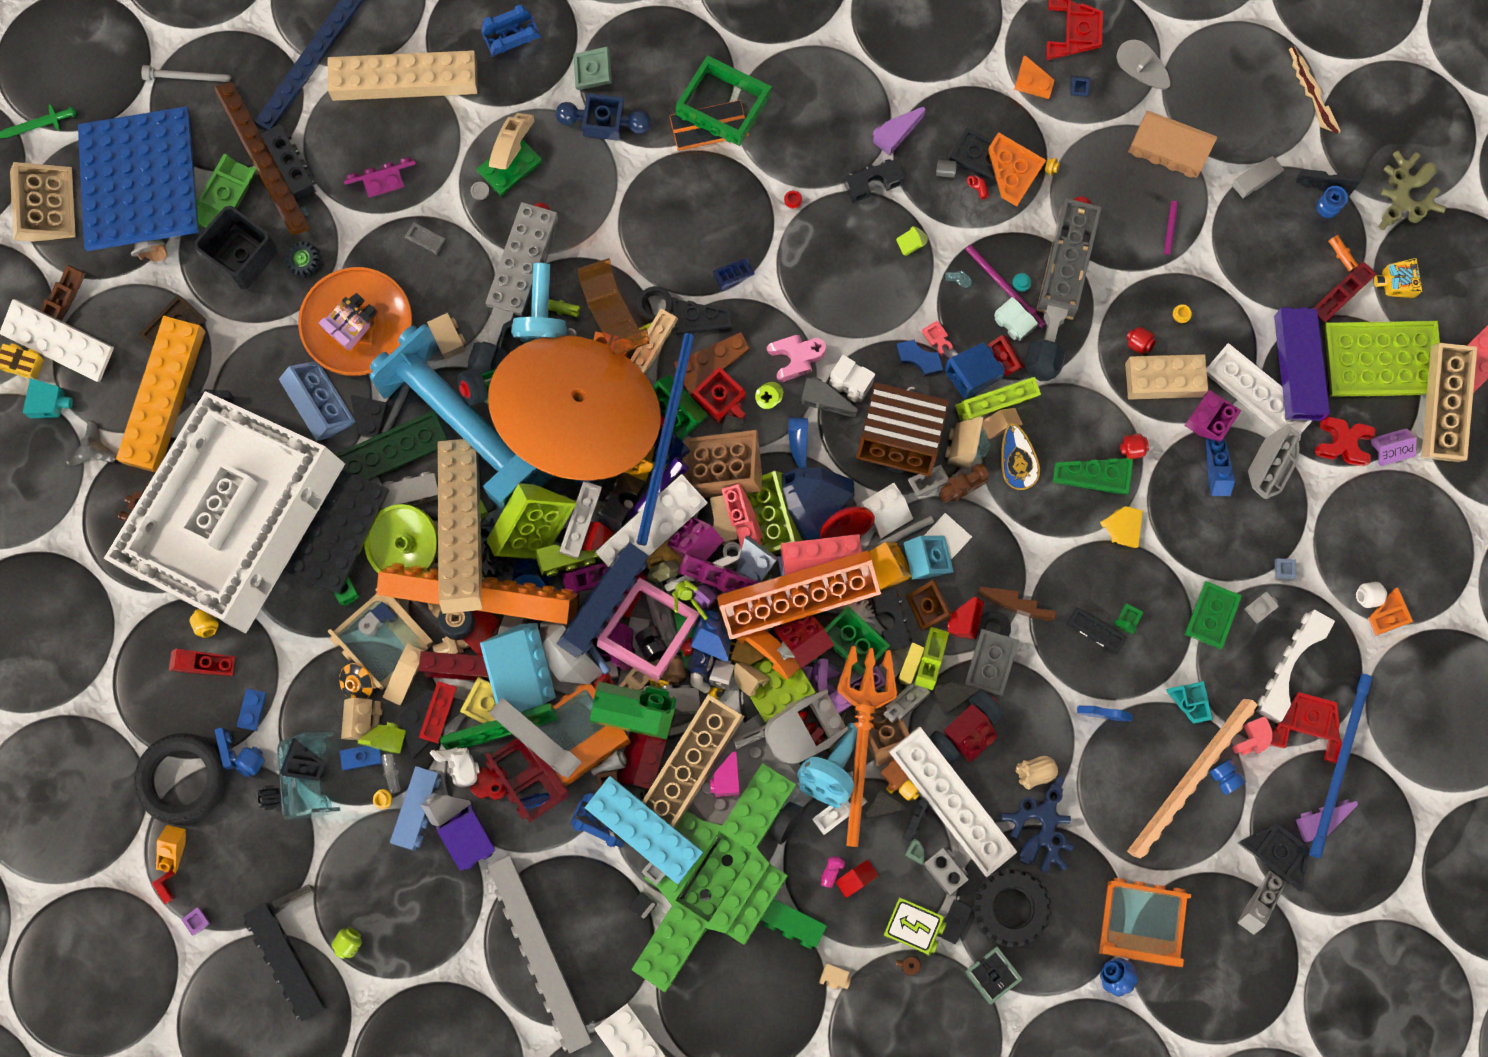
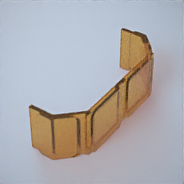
(609, 308)

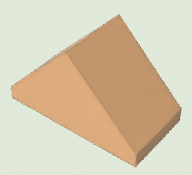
(997, 423)

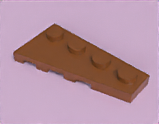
(706, 361)

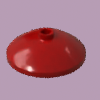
(848, 522)

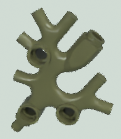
(1404, 182)

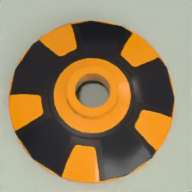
(356, 681)

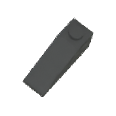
(822, 396)

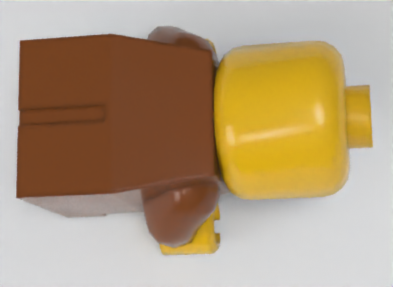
(899, 781)

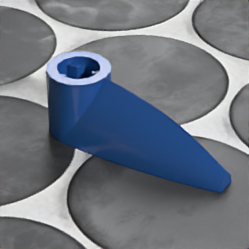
(798, 440)

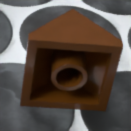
(929, 605)

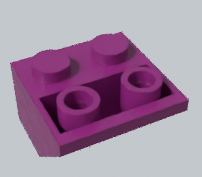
(1212, 417)
(695, 539)

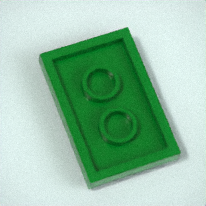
(505, 179)
(1213, 615)

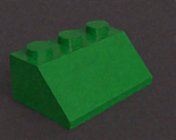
(689, 413)
(850, 631)

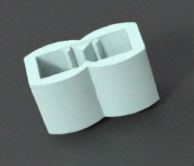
(1015, 319)

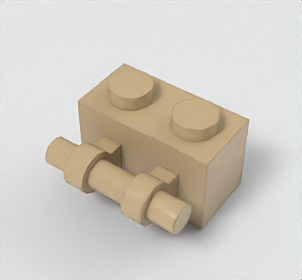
(357, 717)

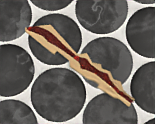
(1312, 90)

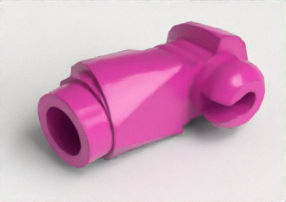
(831, 871)

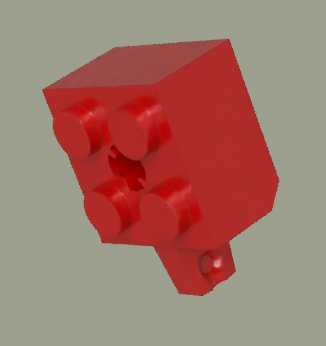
(719, 406)

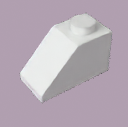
(722, 674)

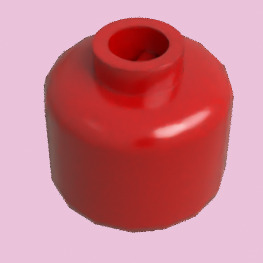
(1141, 340)
(1134, 446)

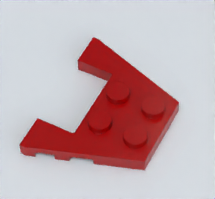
(1082, 29)
(1311, 717)

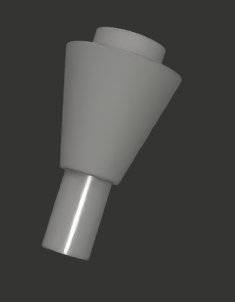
(613, 762)

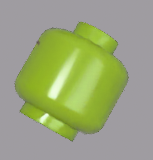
(346, 943)

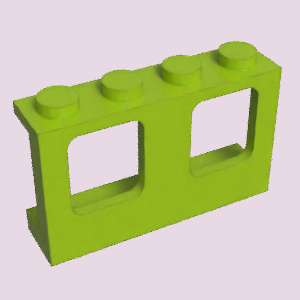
(998, 399)

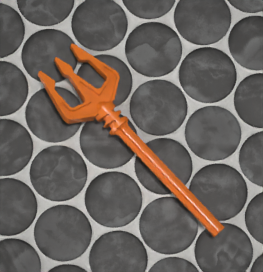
(866, 701)

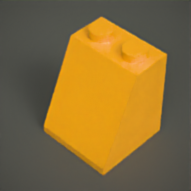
(889, 565)

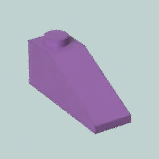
(896, 130)

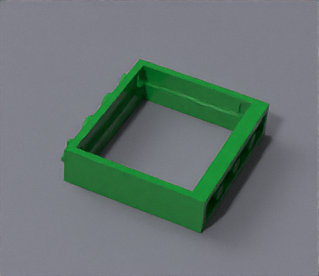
(735, 78)

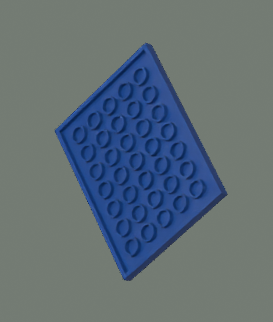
(137, 178)

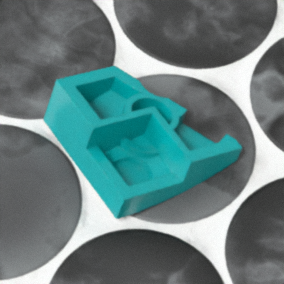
(1192, 701)

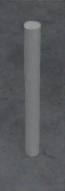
(905, 532)

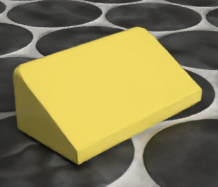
(911, 664)

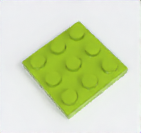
(779, 691)

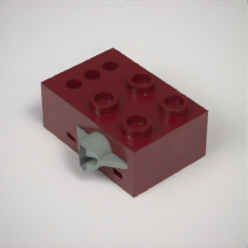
(802, 640)

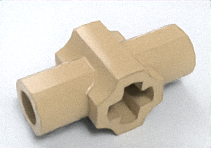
(450, 646)

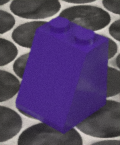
(466, 838)

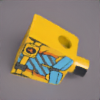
(1400, 279)

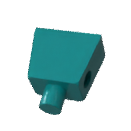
(45, 400)

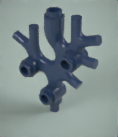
(1050, 819)

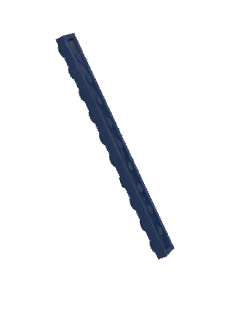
(307, 63)

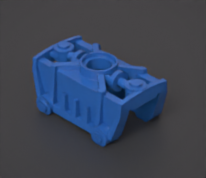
(509, 23)
(593, 828)

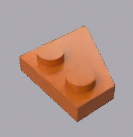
(1033, 80)
(1390, 614)

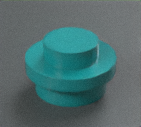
(1021, 282)

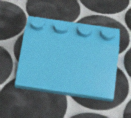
(518, 667)

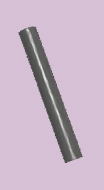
(396, 408)

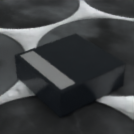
(642, 906)

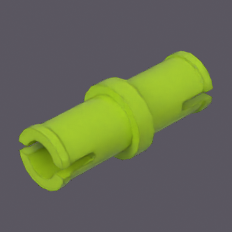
(564, 308)

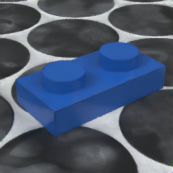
(251, 710)
(227, 754)

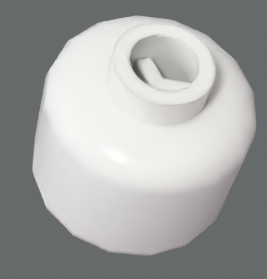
(1371, 594)

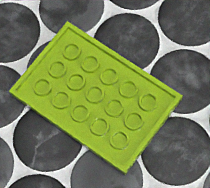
(1379, 357)

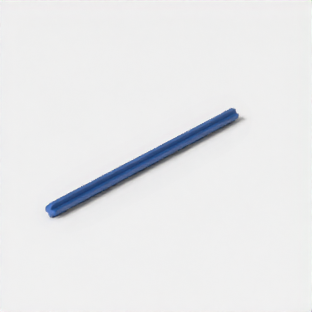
(665, 440)

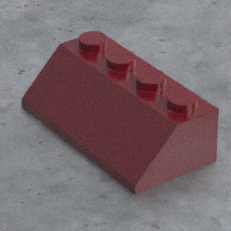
(644, 760)

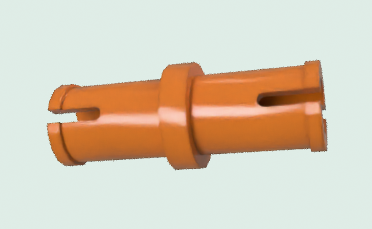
(1343, 253)

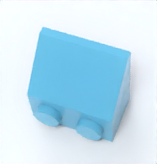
(928, 557)

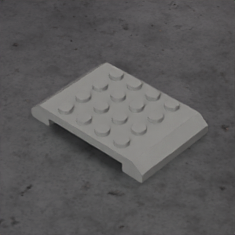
(748, 762)

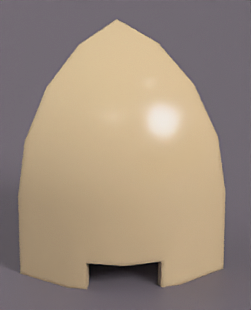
(749, 678)

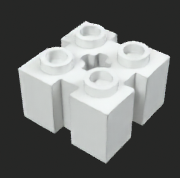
(851, 379)

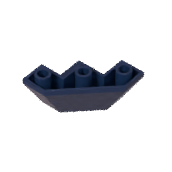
(815, 496)

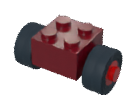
(970, 730)

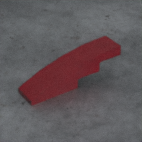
(1344, 291)

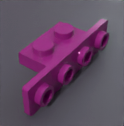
(382, 179)

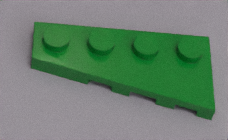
(1100, 475)

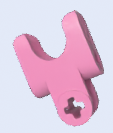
(800, 354)

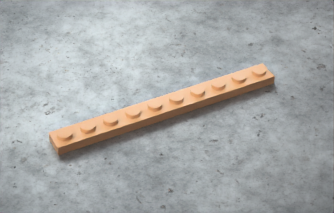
(1188, 783)

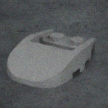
(789, 736)

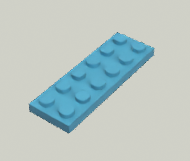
(644, 830)

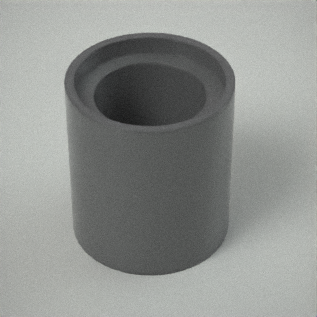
(946, 168)

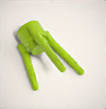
(684, 591)

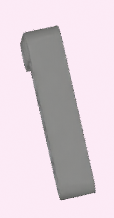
(559, 759)

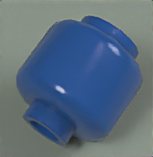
(249, 761)

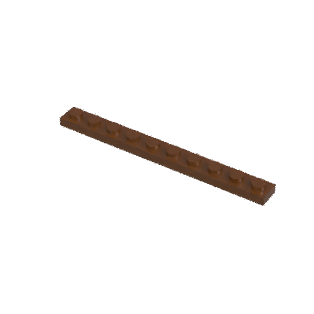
(262, 158)

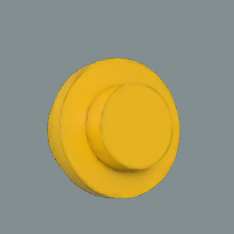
(1052, 166)
(1182, 313)
(382, 799)

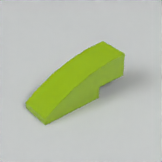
(931, 658)

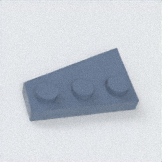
(754, 560)

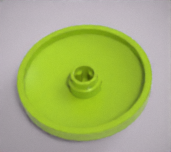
(402, 536)

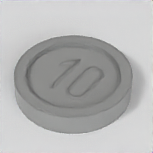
(479, 190)

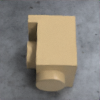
(835, 977)

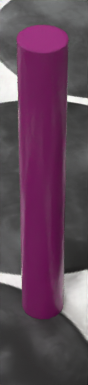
(1171, 227)

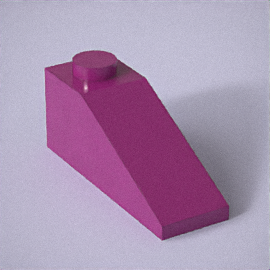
(584, 577)

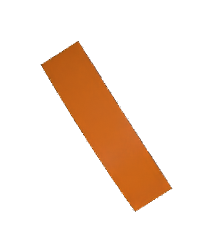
(768, 647)

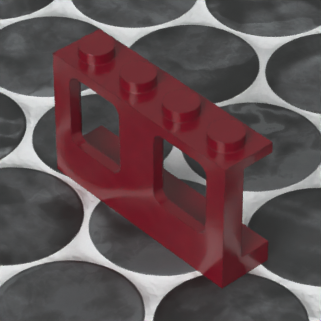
(453, 666)
(536, 772)

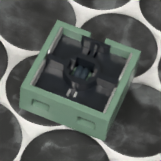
(990, 983)

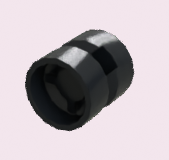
(651, 642)

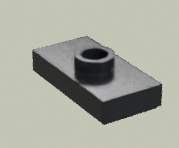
(956, 920)

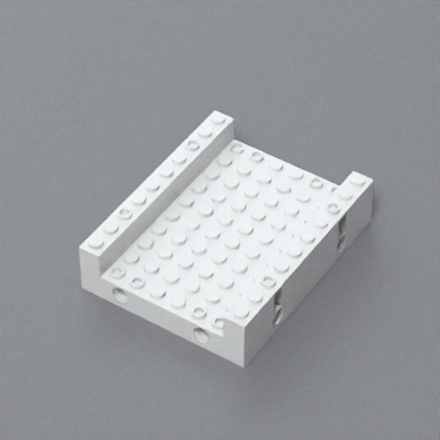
(225, 511)

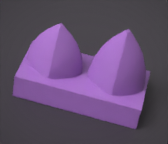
(822, 672)

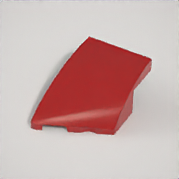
(484, 625)

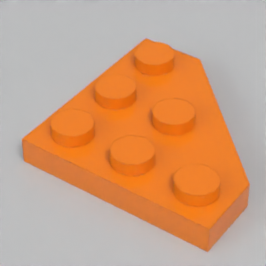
(1013, 167)

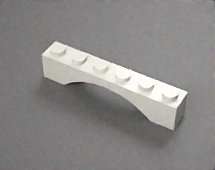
(1277, 700)

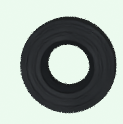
(997, 617)

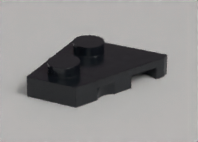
(223, 394)

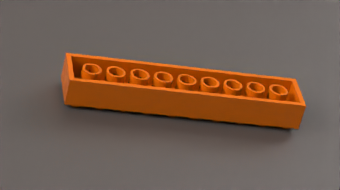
(497, 596)

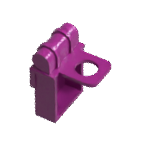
(624, 637)

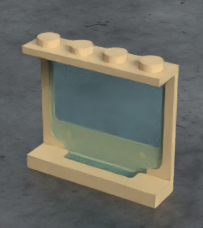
(383, 650)

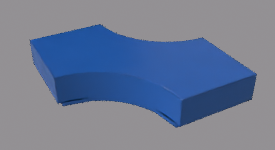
(911, 353)
(1112, 714)

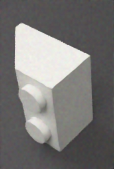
(889, 510)

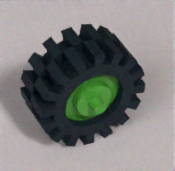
(303, 259)

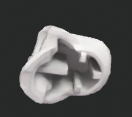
(462, 765)

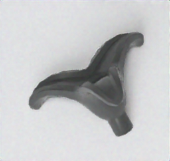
(91, 448)

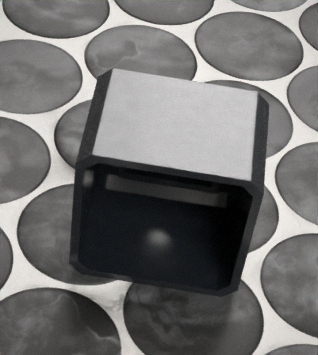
(228, 236)

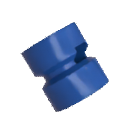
(1332, 201)
(1227, 776)

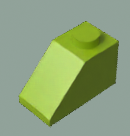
(384, 737)

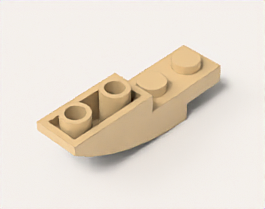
(509, 139)

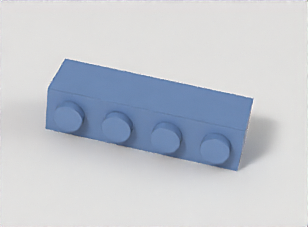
(412, 816)

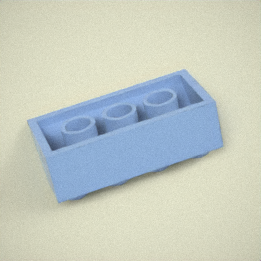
(316, 400)

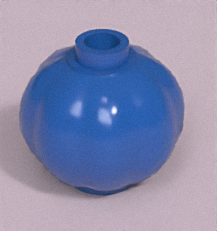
(1119, 977)

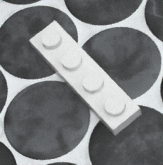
(580, 520)

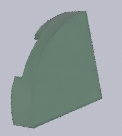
(915, 851)

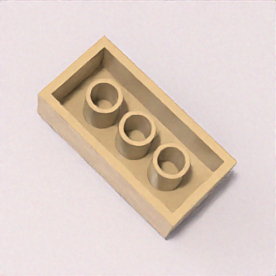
(1166, 376)

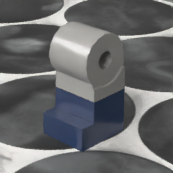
(375, 618)

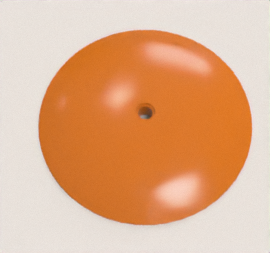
(574, 408)

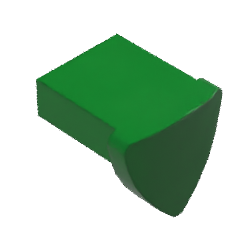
(1128, 619)

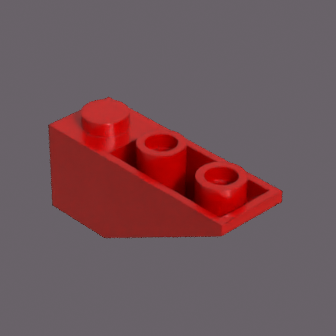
(201, 662)

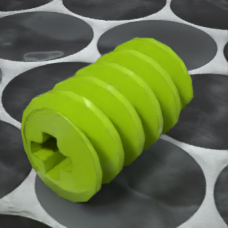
(773, 389)

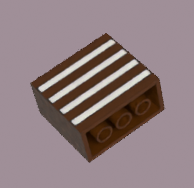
(902, 429)

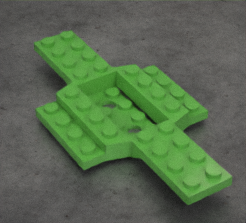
(738, 891)

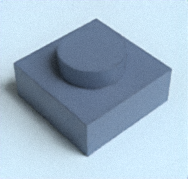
(1285, 569)

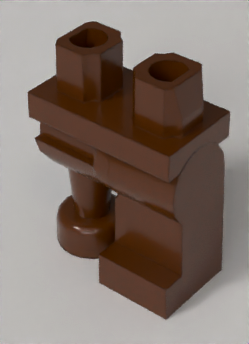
(964, 484)

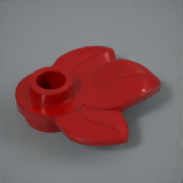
(486, 783)

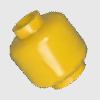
(203, 623)

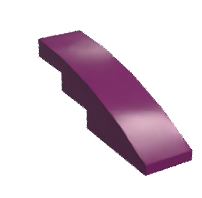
(713, 574)

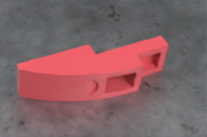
(741, 514)

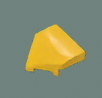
(1124, 526)

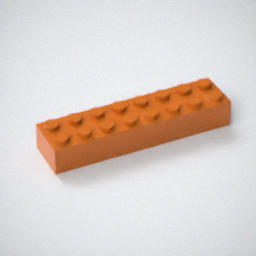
(798, 594)

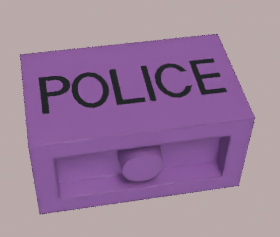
(1395, 446)

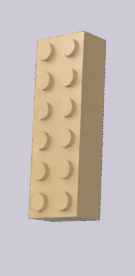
(1449, 402)

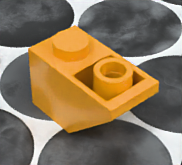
(170, 848)

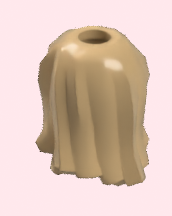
(1037, 771)

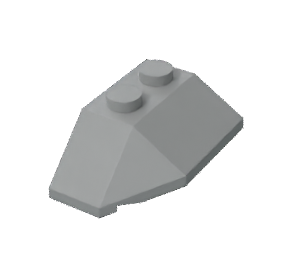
(1275, 462)
(564, 666)

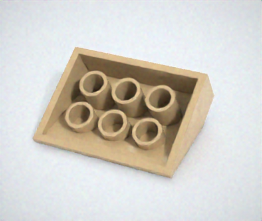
(42, 202)

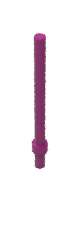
(1003, 284)

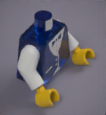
(700, 670)

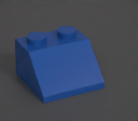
(712, 636)

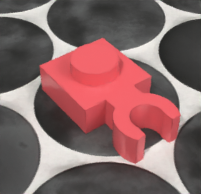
(936, 336)

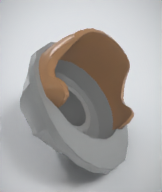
(153, 249)

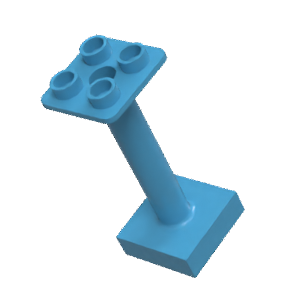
(410, 366)

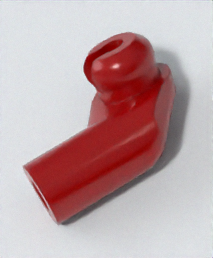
(978, 184)

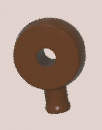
(905, 965)

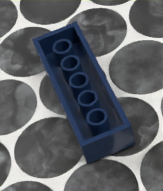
(600, 602)

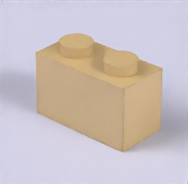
(446, 336)

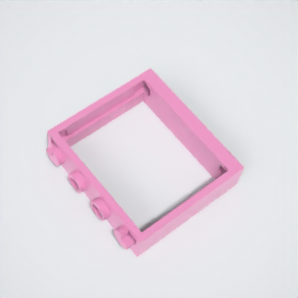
(633, 660)

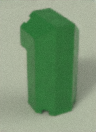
(633, 710)

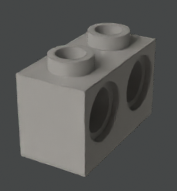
(941, 874)

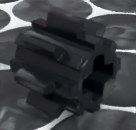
(268, 797)

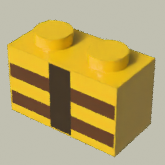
(20, 362)

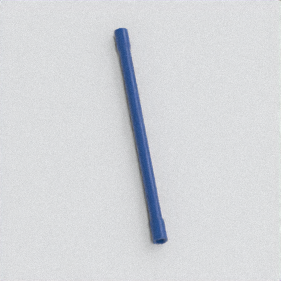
(1320, 838)

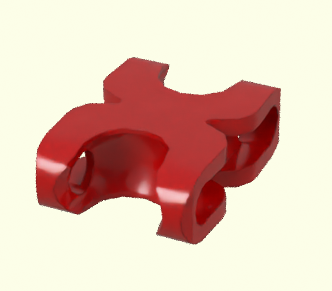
(1345, 441)

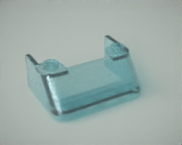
(302, 796)

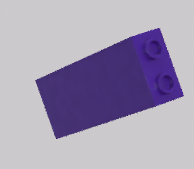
(1301, 364)

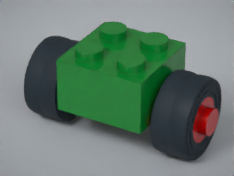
(474, 386)

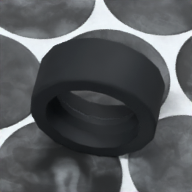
(651, 291)

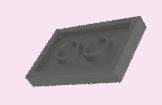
(991, 662)

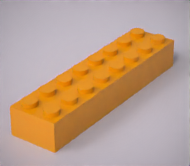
(161, 394)

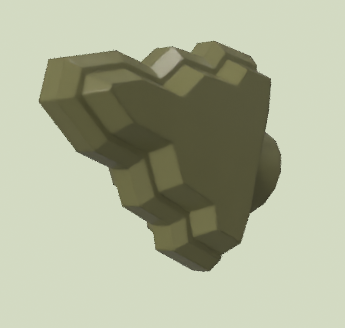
(664, 571)

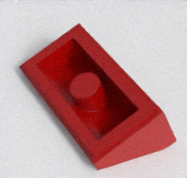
(1006, 355)

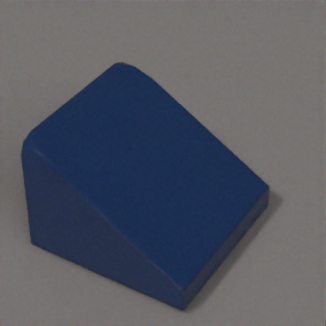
(1079, 85)

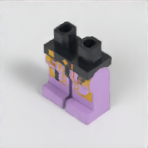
(348, 321)

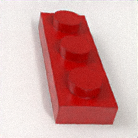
(438, 712)

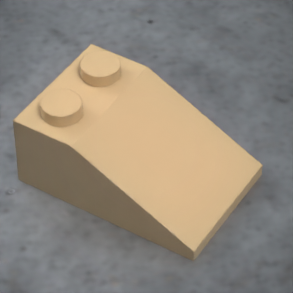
(964, 442)

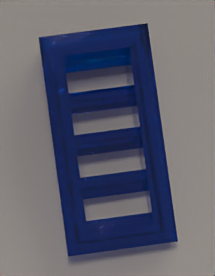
(731, 267)

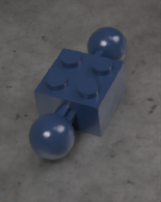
(603, 117)

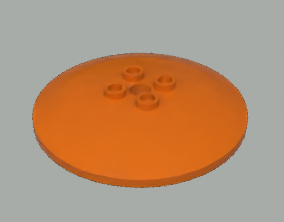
(389, 323)

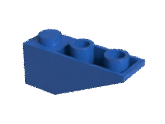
(1219, 468)

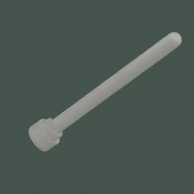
(150, 73)

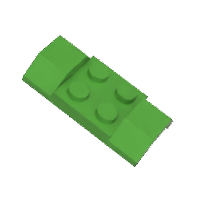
(224, 188)

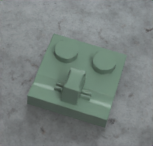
(592, 68)

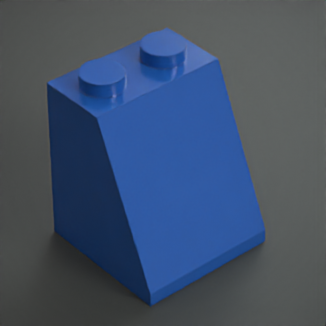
(974, 370)

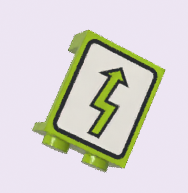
(915, 926)

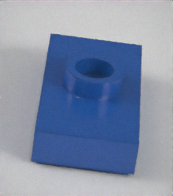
(360, 757)

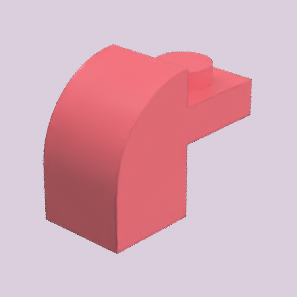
(1259, 737)

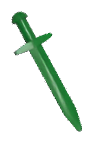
(53, 118)

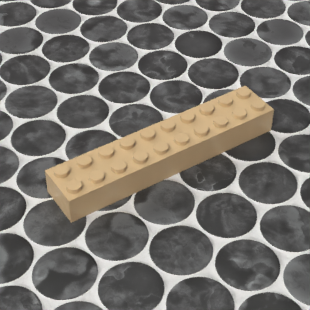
(459, 527)

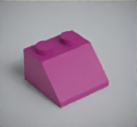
(726, 778)

